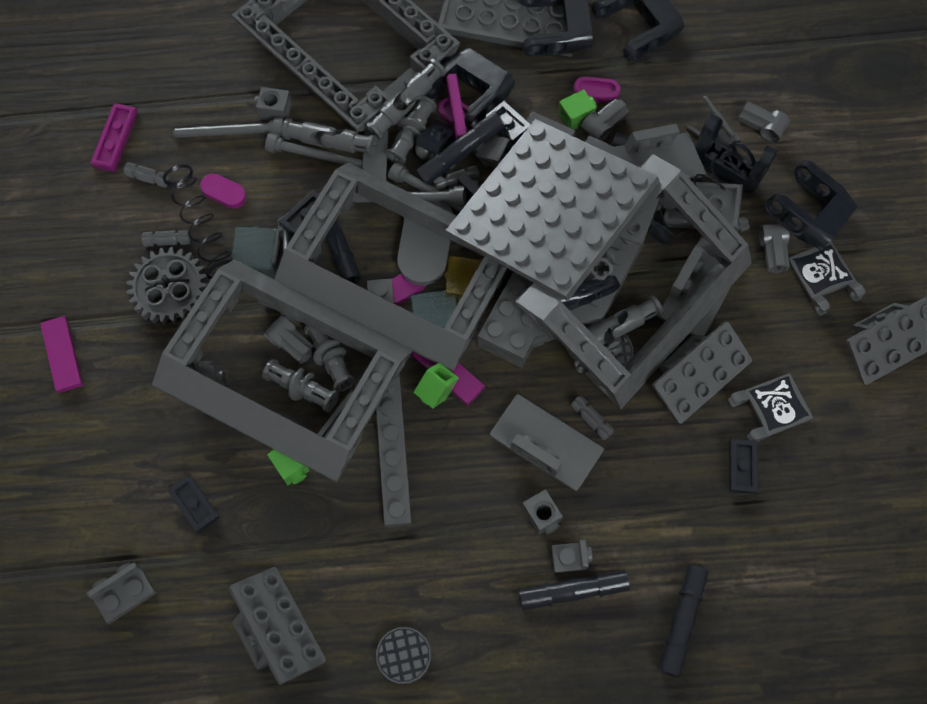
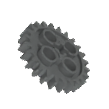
(166, 285)

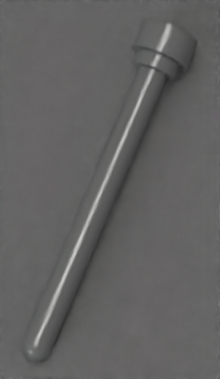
(274, 126)
(276, 143)
(399, 173)
(455, 196)

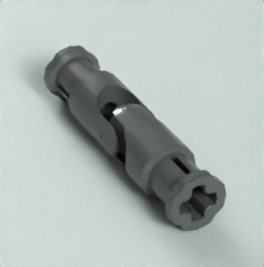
(418, 87)
(340, 139)
(624, 321)

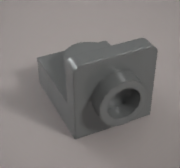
(571, 557)

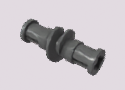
(411, 128)
(331, 355)
(300, 385)

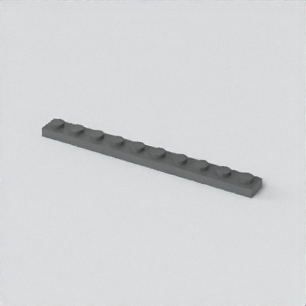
(392, 440)

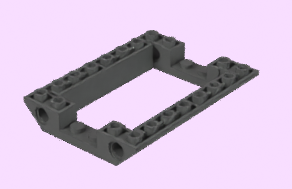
(410, 21)
(722, 242)
(423, 337)
(322, 455)

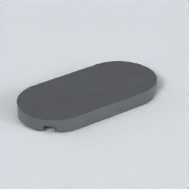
(422, 252)

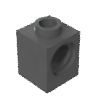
(270, 96)
(542, 501)

